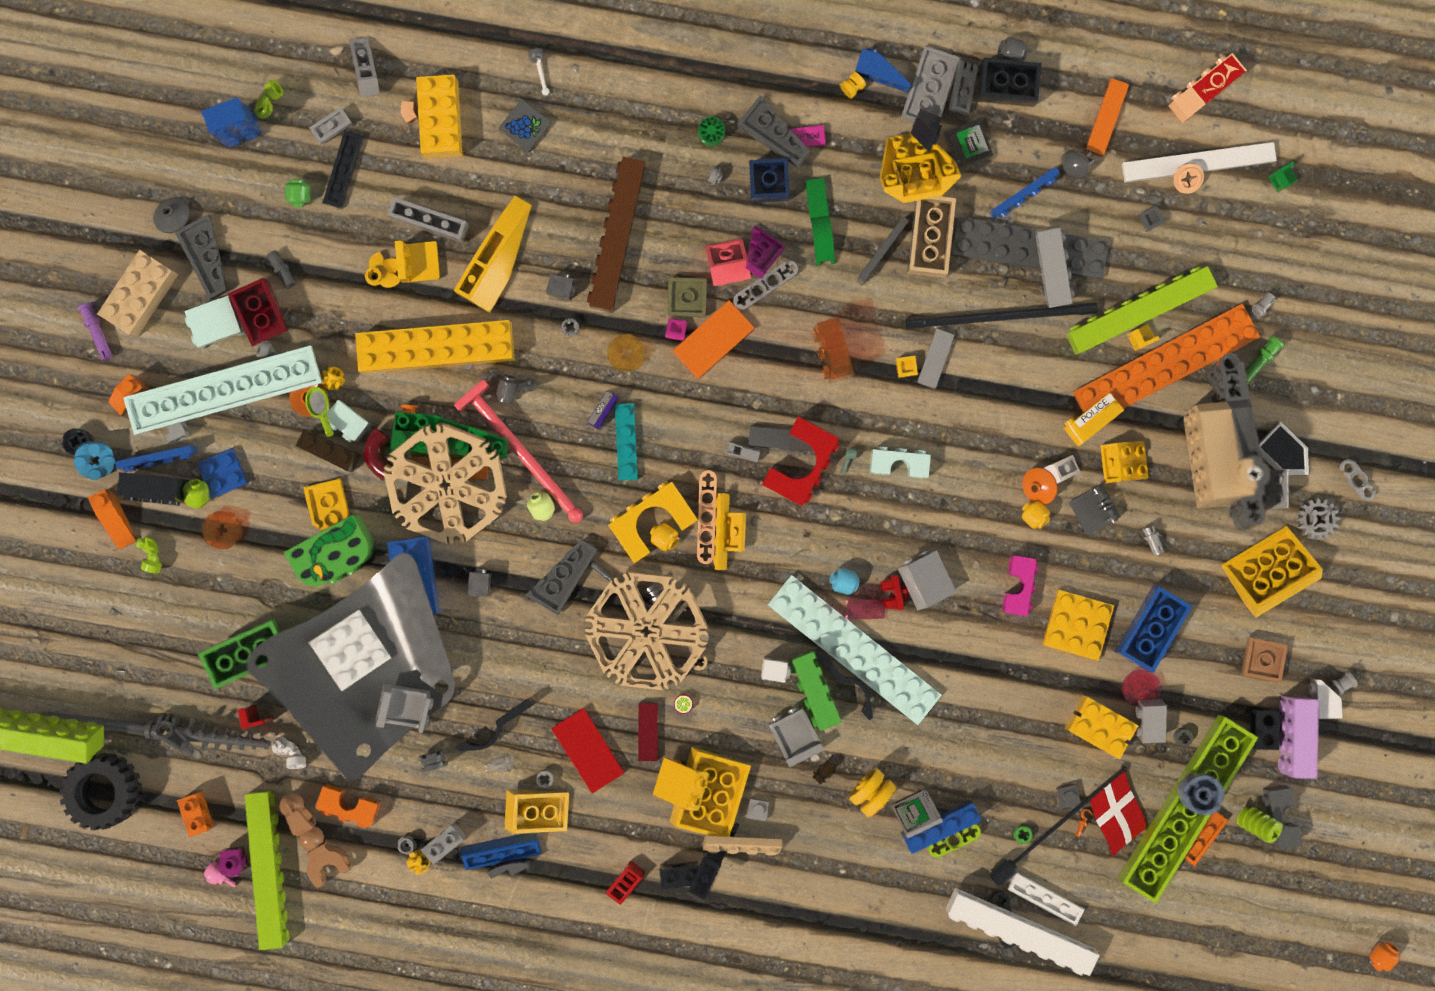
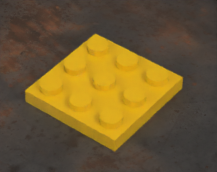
(1078, 625)

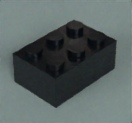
(1009, 82)
(151, 488)

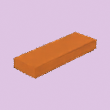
(1206, 837)

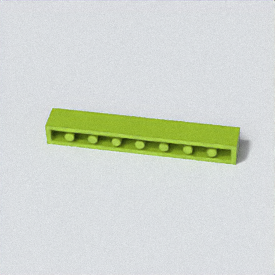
(1145, 308)
(266, 869)

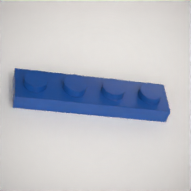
(1019, 198)
(164, 457)

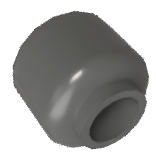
(1012, 49)

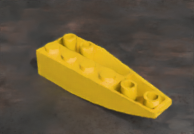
(495, 258)

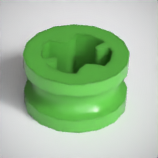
(1021, 840)

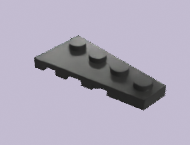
(773, 132)
(203, 253)
(563, 578)

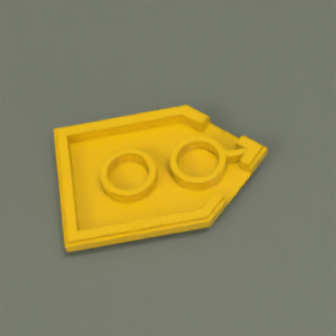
(326, 503)

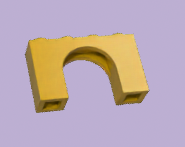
(625, 526)

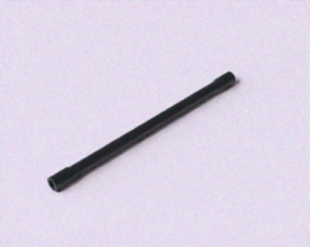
(1080, 309)

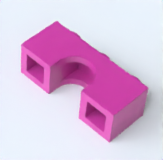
(1020, 602)

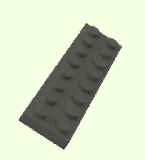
(1019, 248)

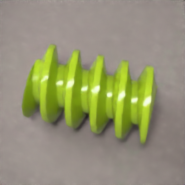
(1259, 824)

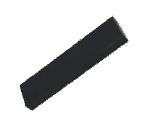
(343, 169)

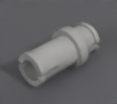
(1151, 536)

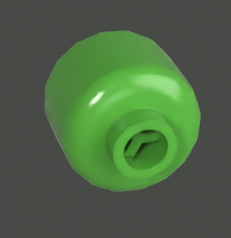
(297, 192)

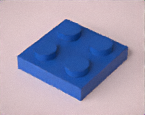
(222, 473)

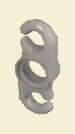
(1356, 470)

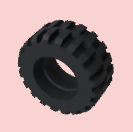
(76, 796)

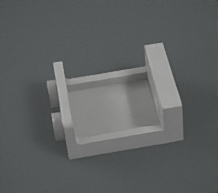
(404, 707)
(795, 736)

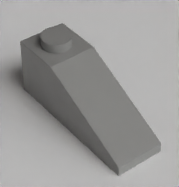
(364, 67)

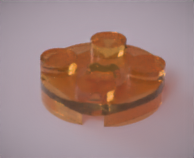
(229, 538)

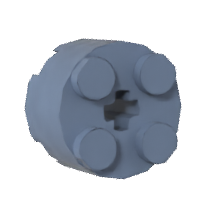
(1211, 796)

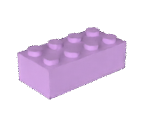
(1299, 737)

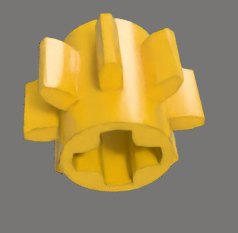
(332, 378)
(418, 862)

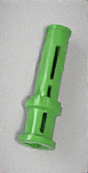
(1264, 355)

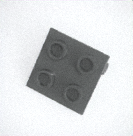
(1094, 509)

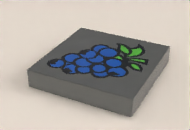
(525, 125)

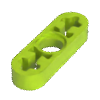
(943, 851)

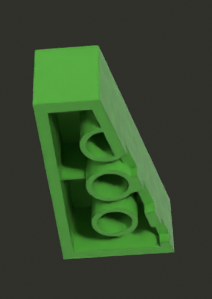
(815, 690)

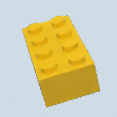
(439, 116)

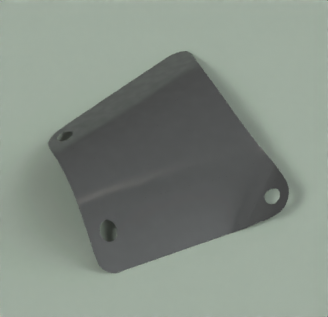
(345, 719)

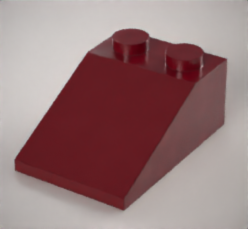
(258, 311)

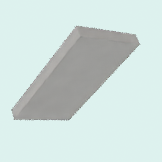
(931, 83)

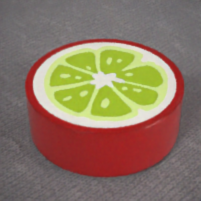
(683, 703)

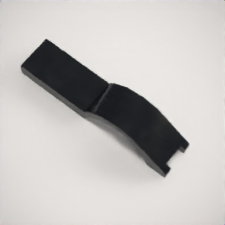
(867, 709)
(469, 746)
(707, 872)

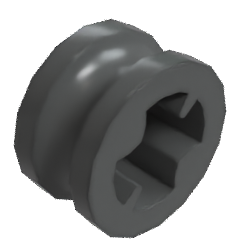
(1188, 741)

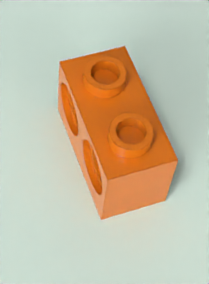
(195, 813)

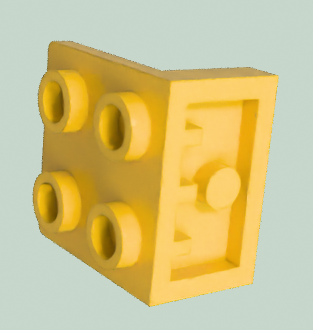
(417, 261)
(1124, 461)

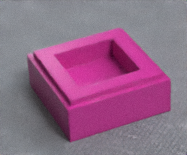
(676, 329)

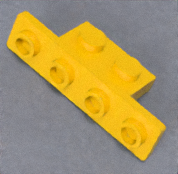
(729, 531)

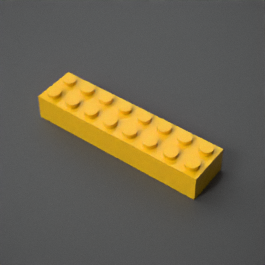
(434, 347)

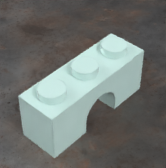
(917, 462)

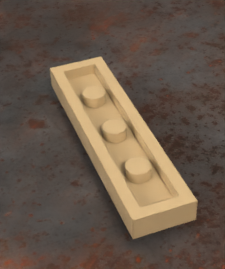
(739, 844)

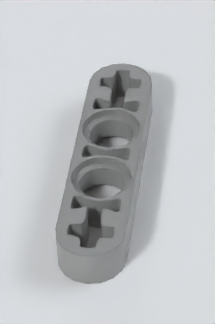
(767, 288)

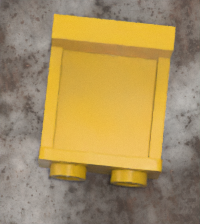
(680, 784)

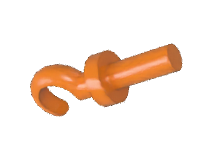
(1082, 823)

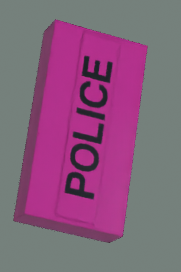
(811, 136)

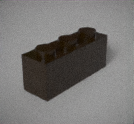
(327, 450)

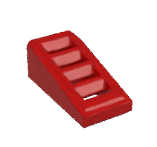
(633, 873)

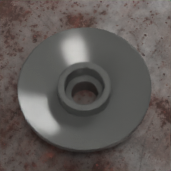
(171, 215)

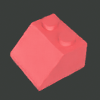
(727, 262)

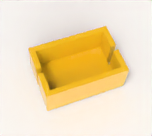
(1101, 727)

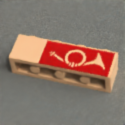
(1207, 88)

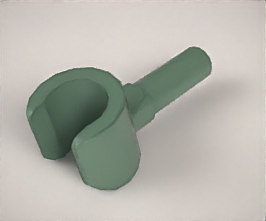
(849, 454)

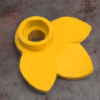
(384, 268)

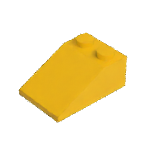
(536, 811)

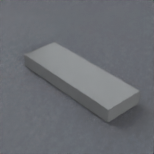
(935, 358)

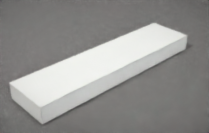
(1046, 899)

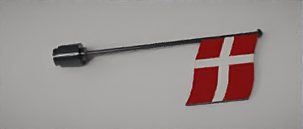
(1114, 812)

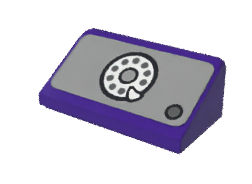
(602, 410)

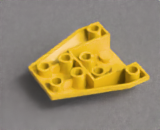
(914, 172)

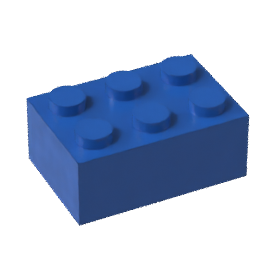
(231, 122)

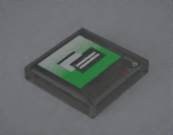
(968, 143)

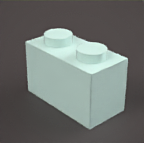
(348, 422)

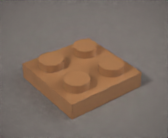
(1264, 660)

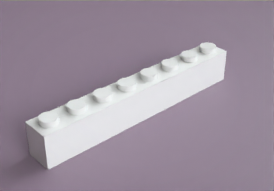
(1022, 931)

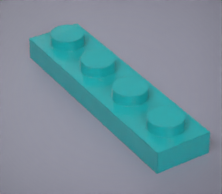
(626, 442)

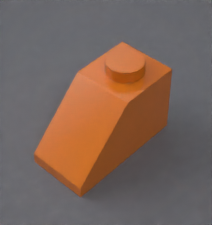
(128, 386)

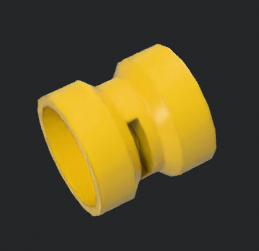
(852, 85)

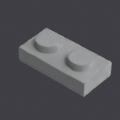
(330, 125)

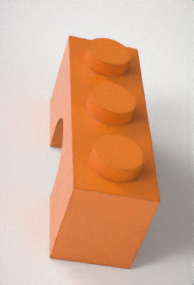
(331, 802)

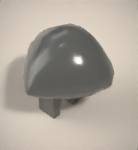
(1076, 163)

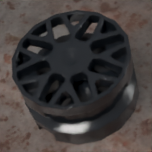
(74, 438)

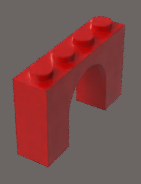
(799, 488)

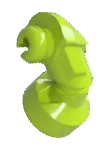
(263, 104)
(149, 546)

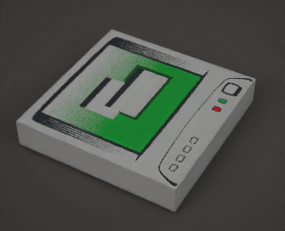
(917, 813)

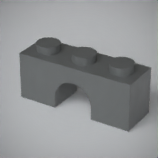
(1276, 802)

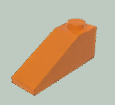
(112, 517)

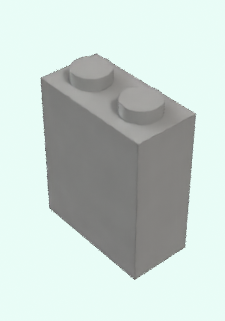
(926, 579)

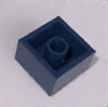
(769, 180)

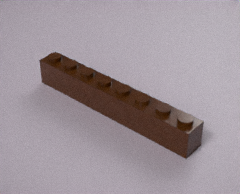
(617, 234)

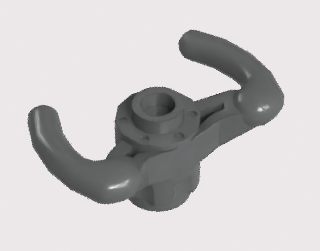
(508, 385)

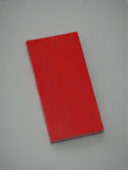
(588, 750)

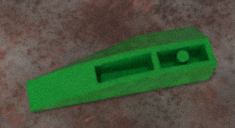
(409, 423)

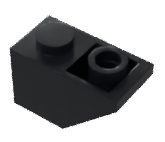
(926, 128)

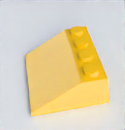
(1272, 571)
(720, 796)

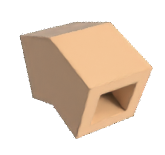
(408, 112)

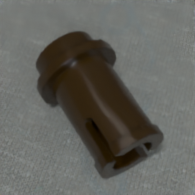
(824, 771)

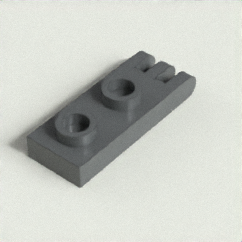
(963, 87)

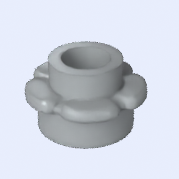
(714, 175)
(401, 845)

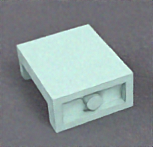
(213, 322)

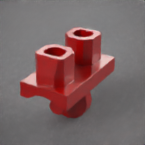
(896, 601)

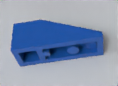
(877, 69)

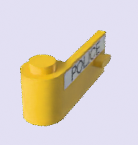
(1093, 419)

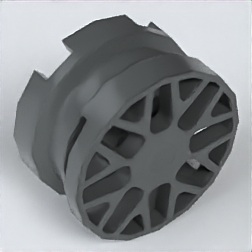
(433, 760)

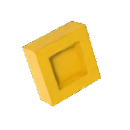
(906, 366)

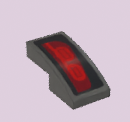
(512, 866)

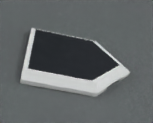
(1285, 451)

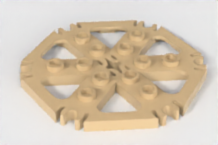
(456, 475)
(628, 629)

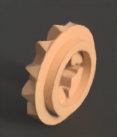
(1194, 182)

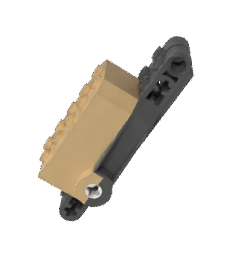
(1226, 447)

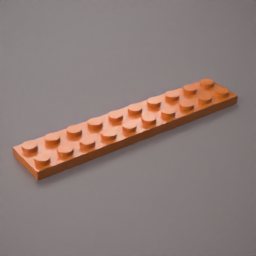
(1172, 360)

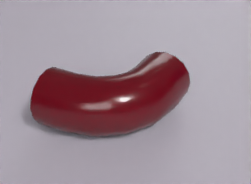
(374, 453)

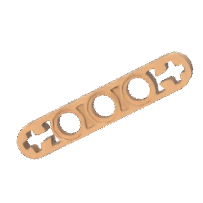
(703, 507)

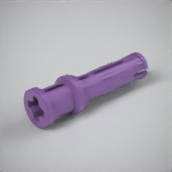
(93, 322)

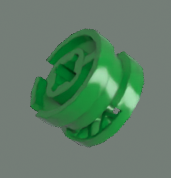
(711, 131)

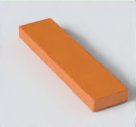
(1107, 117)

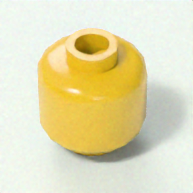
(1035, 514)
(664, 537)

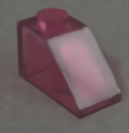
(865, 609)

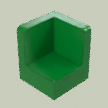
(1283, 177)

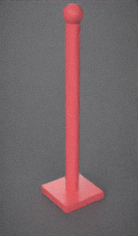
(474, 397)

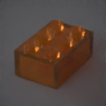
(833, 350)

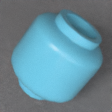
(844, 581)

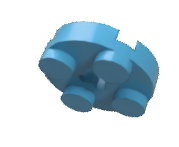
(92, 470)

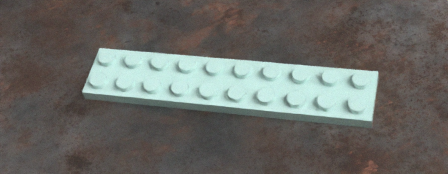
(223, 390)
(854, 650)

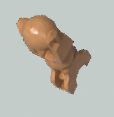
(311, 838)

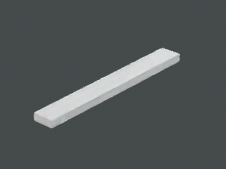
(1206, 160)

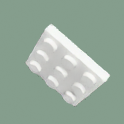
(350, 650)

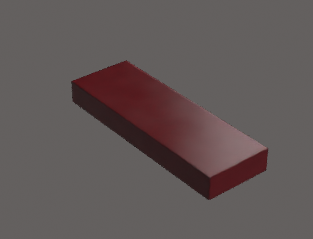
(647, 731)

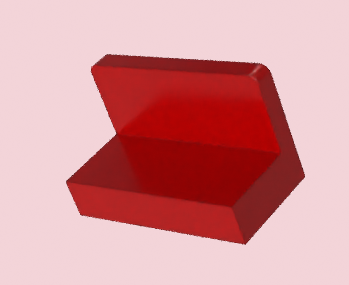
(249, 717)

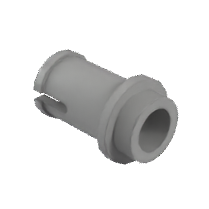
(1262, 306)

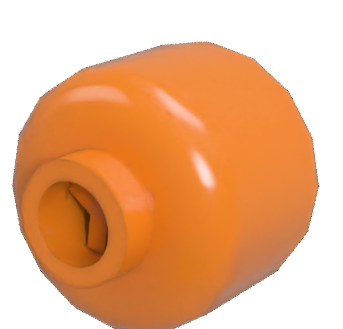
(1384, 956)

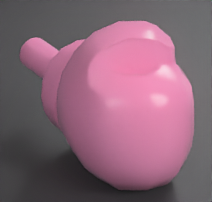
(214, 875)

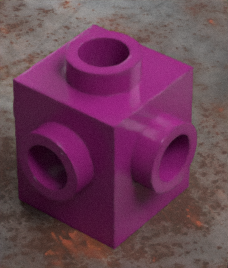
(232, 861)

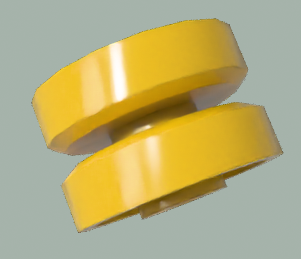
(872, 792)

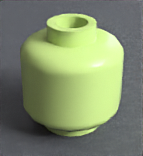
(541, 506)

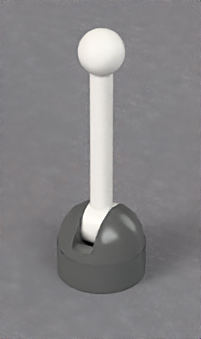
(536, 56)

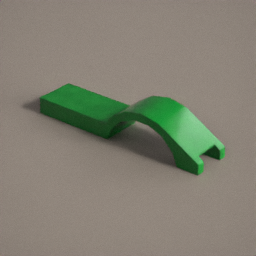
(820, 220)

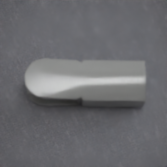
(746, 452)

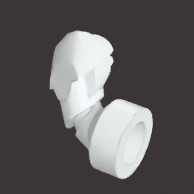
(285, 747)

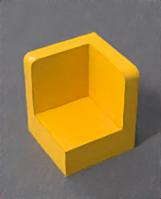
(1142, 337)

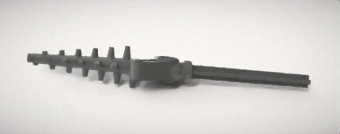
(178, 736)

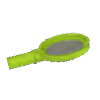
(318, 406)

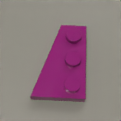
(762, 252)

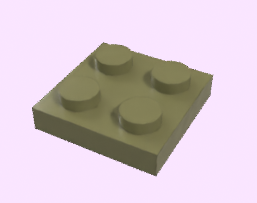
(687, 297)

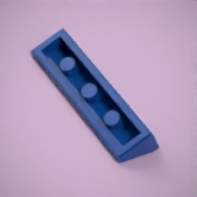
(500, 850)

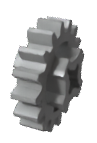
(1326, 519)

